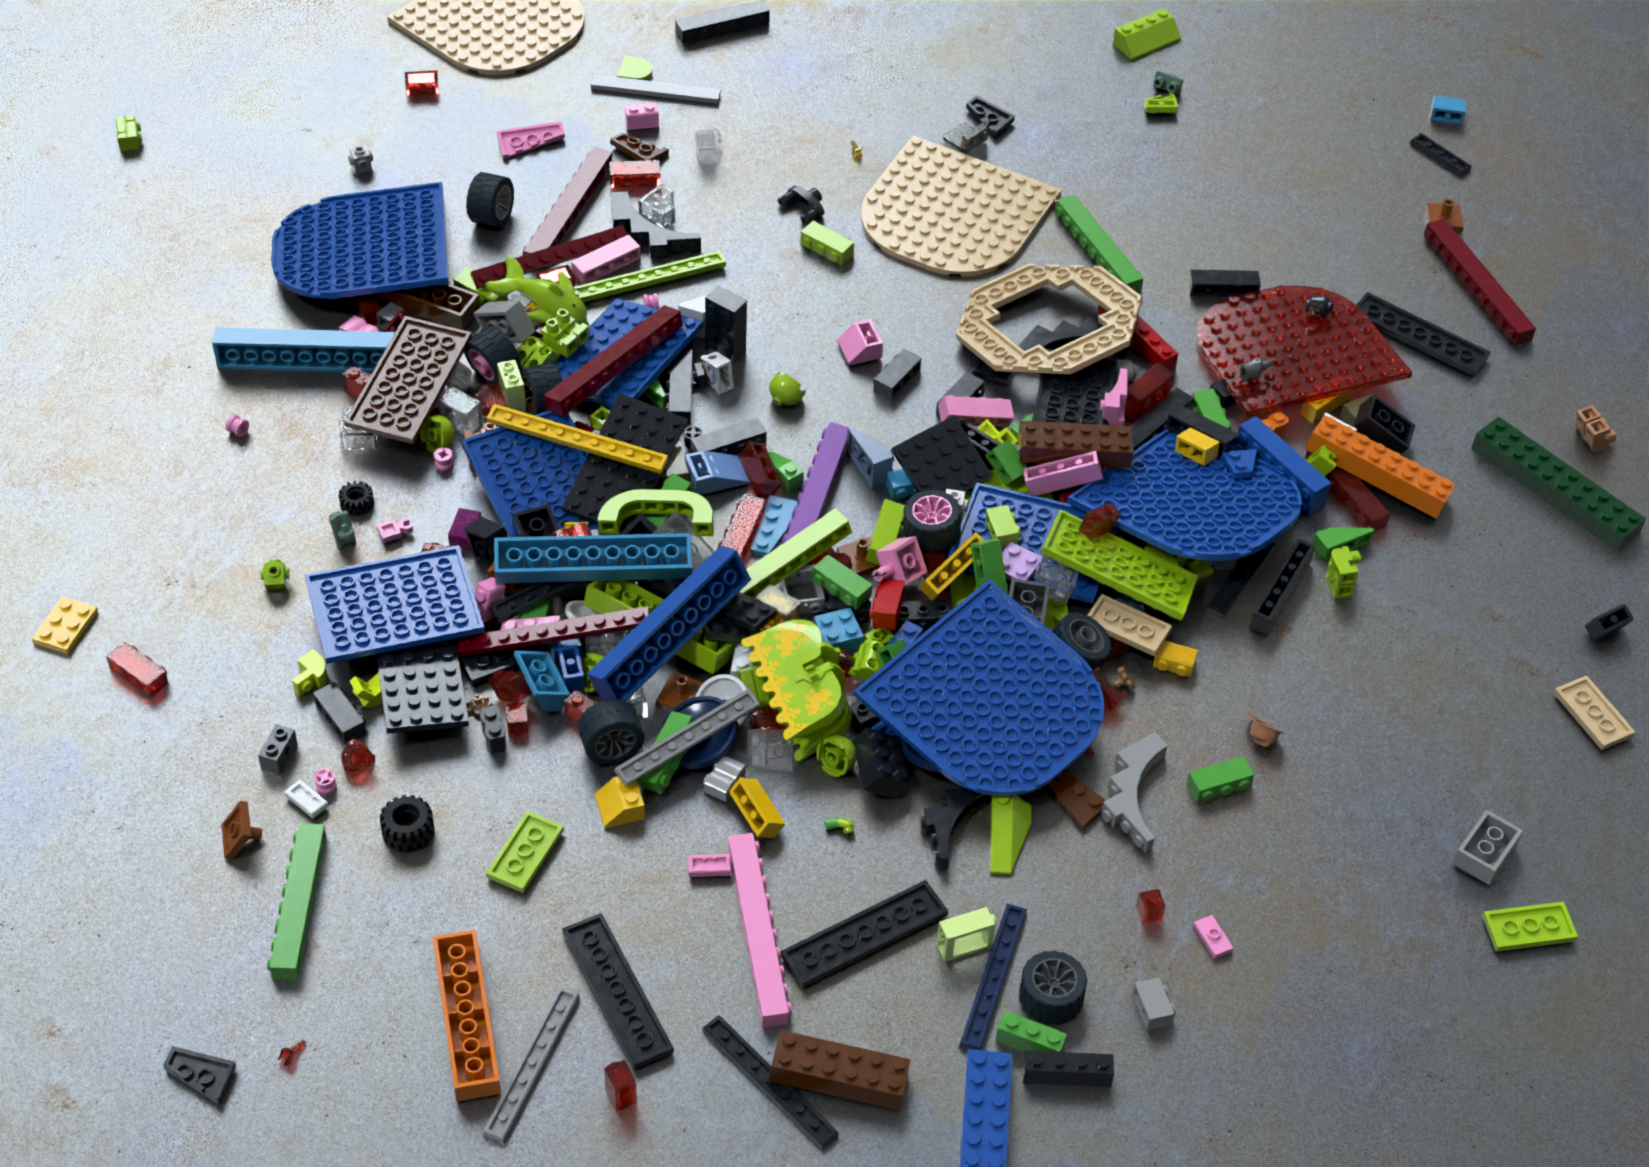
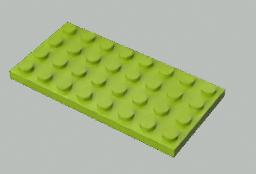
(1121, 566)

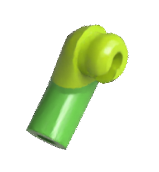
(838, 822)

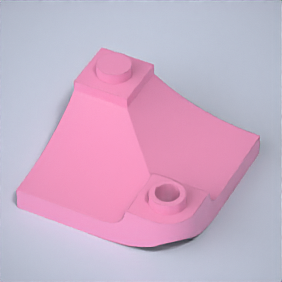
(1114, 402)

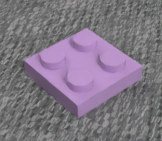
(1019, 562)

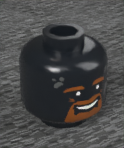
(1319, 306)

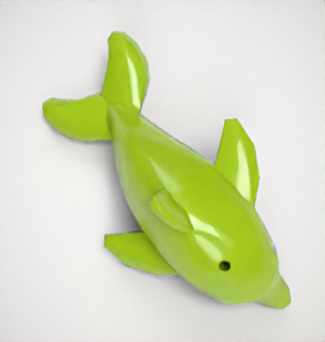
(544, 293)

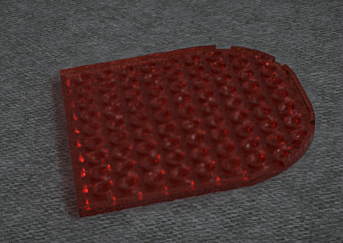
(1307, 353)

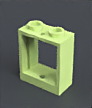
(512, 385)
(966, 934)

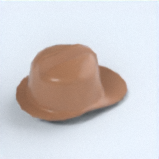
(1263, 732)

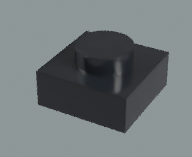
(698, 375)

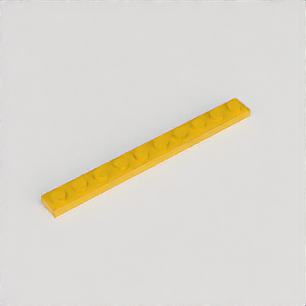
(577, 438)

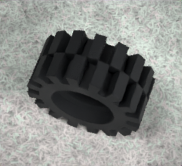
(353, 490)

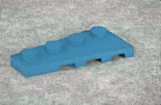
(773, 525)

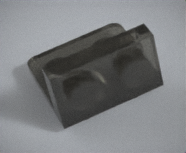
(966, 137)

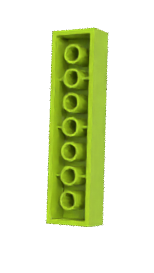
(624, 595)

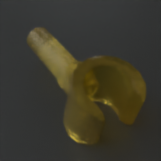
(856, 152)

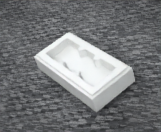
(306, 799)

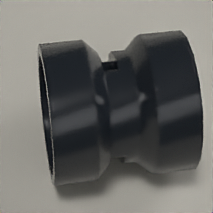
(862, 612)

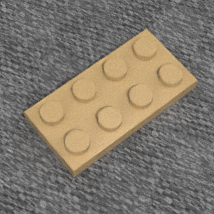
(1130, 625)
(1594, 712)

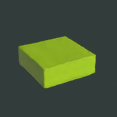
(1200, 568)

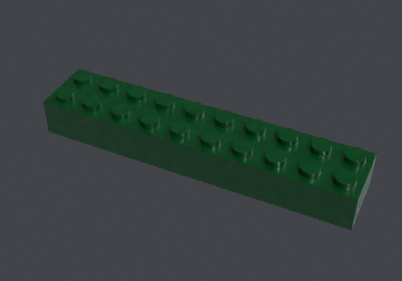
(1558, 483)

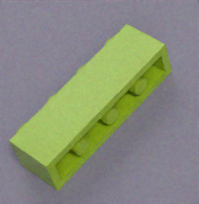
(886, 528)

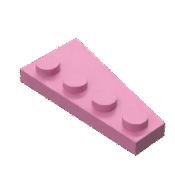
(523, 139)

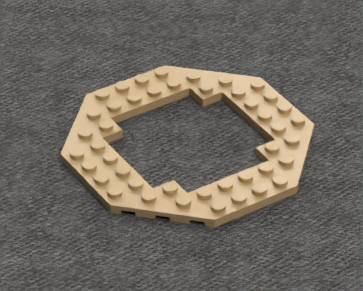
(1004, 355)

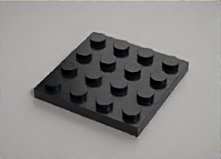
(942, 459)

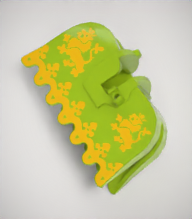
(804, 682)

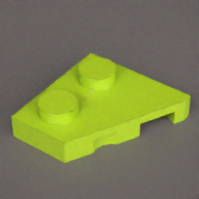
(1161, 104)

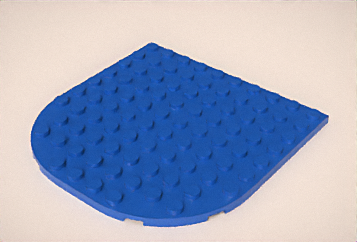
(364, 243)
(1193, 506)
(990, 697)

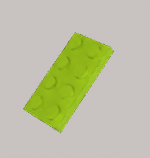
(524, 851)
(1530, 926)

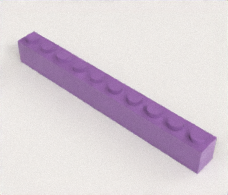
(819, 480)

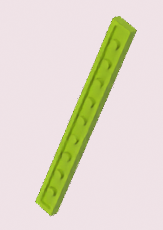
(650, 276)

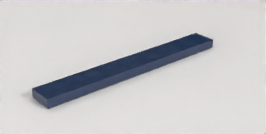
(993, 978)

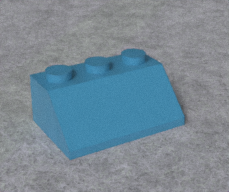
(543, 679)

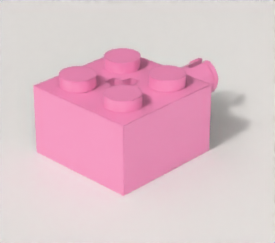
(900, 561)

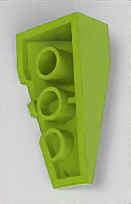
(1008, 828)

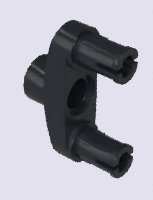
(808, 199)

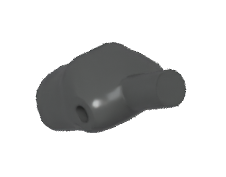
(1253, 369)

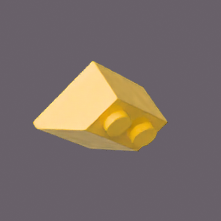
(619, 803)

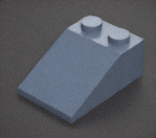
(869, 457)

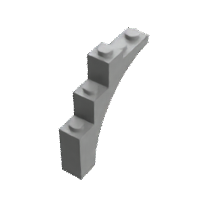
(1123, 806)

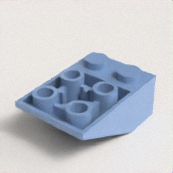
(714, 471)

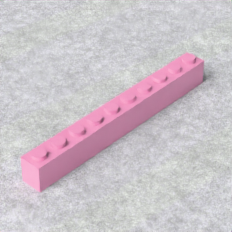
(758, 931)

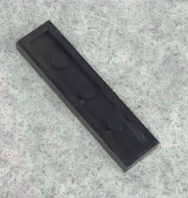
(1440, 154)

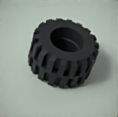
(407, 836)

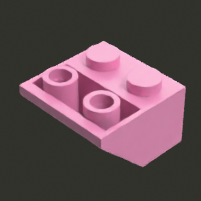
(861, 343)

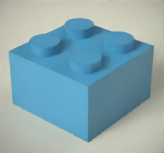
(840, 629)

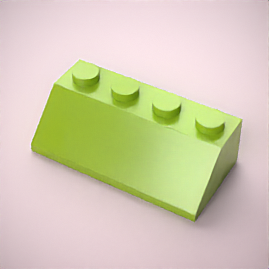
(1146, 34)

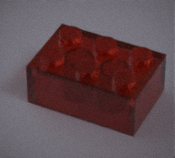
(1147, 391)

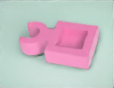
(391, 530)

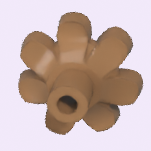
(1124, 679)
(477, 703)

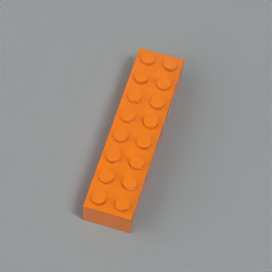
(1382, 466)
(466, 1015)

